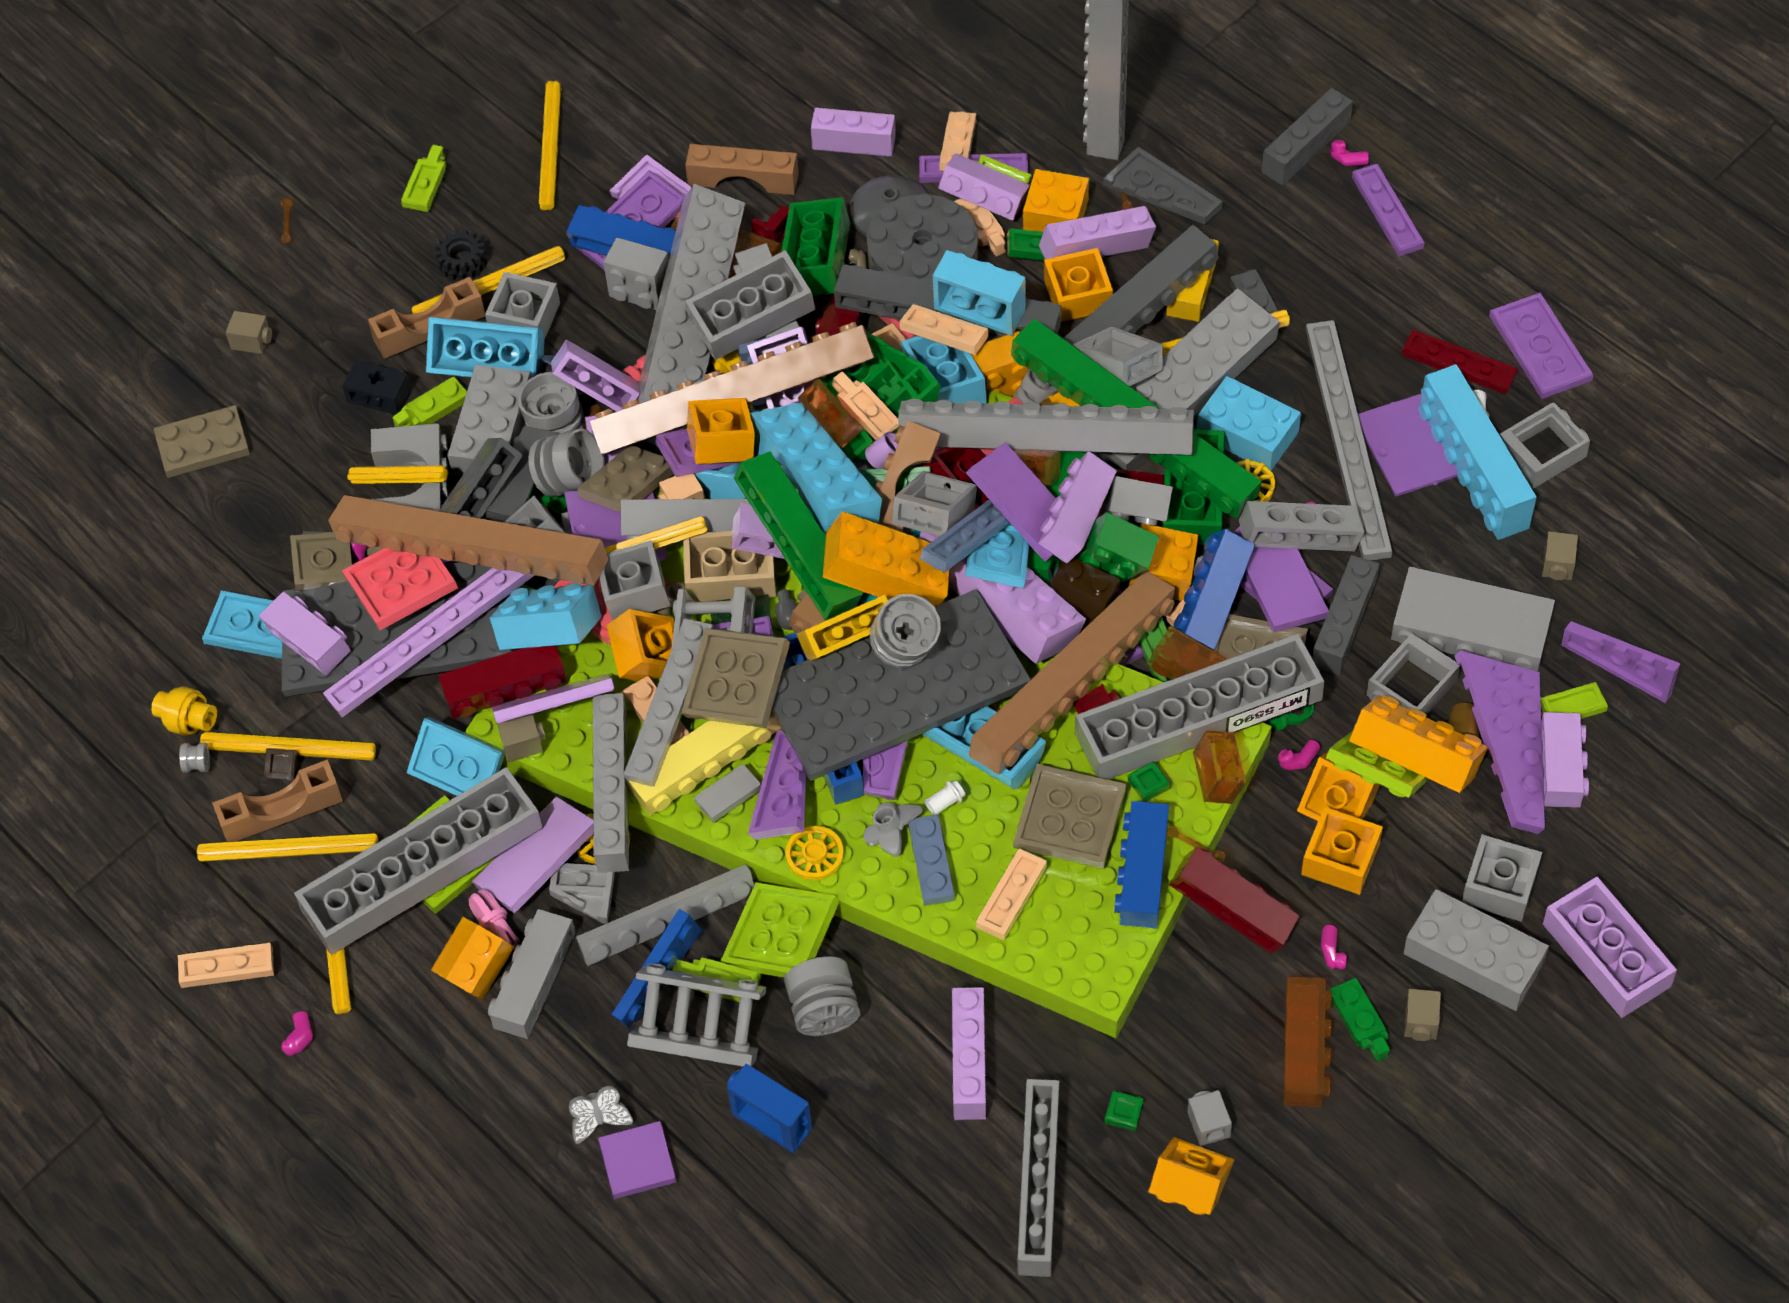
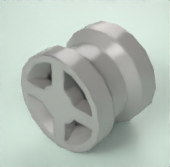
(194, 757)

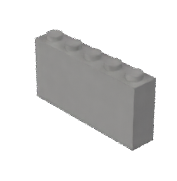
(1473, 618)

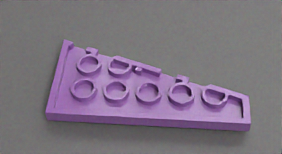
(1510, 725)

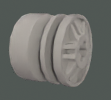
(551, 404)
(564, 461)
(919, 623)
(822, 996)

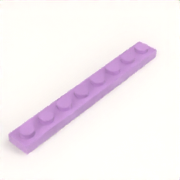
(422, 638)

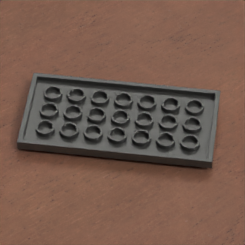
(344, 609)
(858, 705)

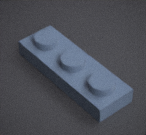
(931, 860)

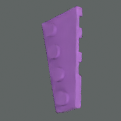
(1632, 664)
(883, 771)
(781, 795)

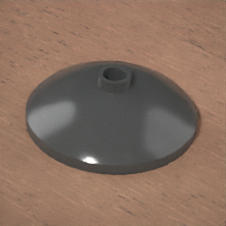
(877, 194)

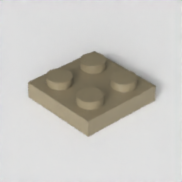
(318, 560)

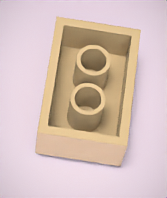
(716, 568)

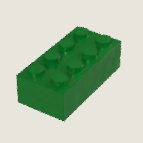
(817, 241)
(1188, 509)

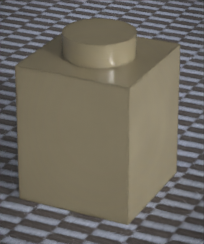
(248, 332)
(1560, 556)
(521, 737)
(1422, 1014)

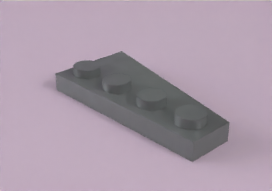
(1160, 185)

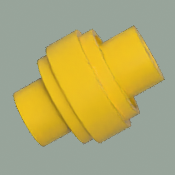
(184, 711)

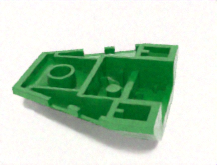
(892, 379)

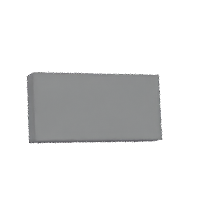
(727, 793)

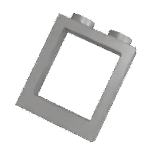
(1123, 354)
(1566, 430)
(932, 506)
(1424, 657)

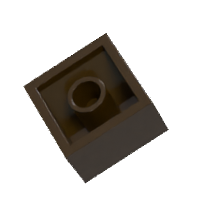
(1085, 588)

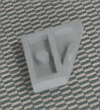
(584, 889)

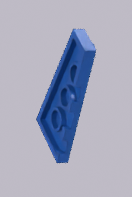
(671, 946)

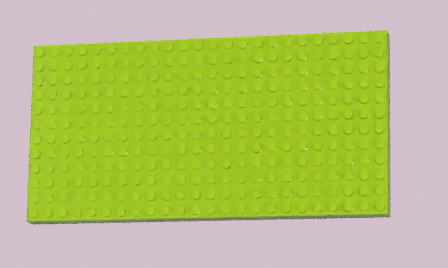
(1067, 938)

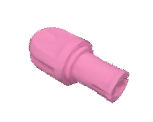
(492, 916)

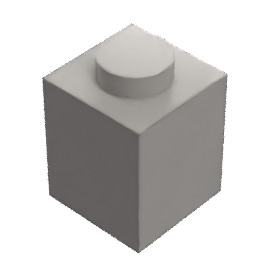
(1209, 1117)

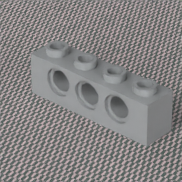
(1301, 526)

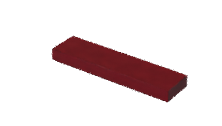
(1472, 365)

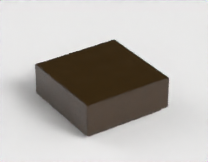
(280, 764)

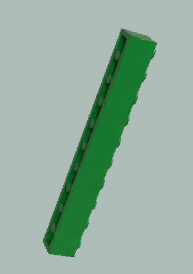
(1087, 382)

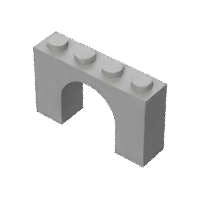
(413, 447)

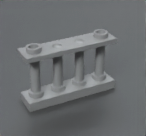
(739, 606)
(677, 1040)

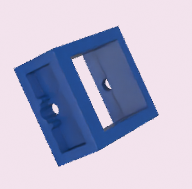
(769, 1107)

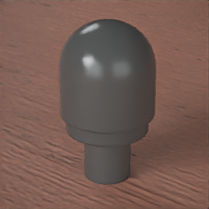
(784, 609)

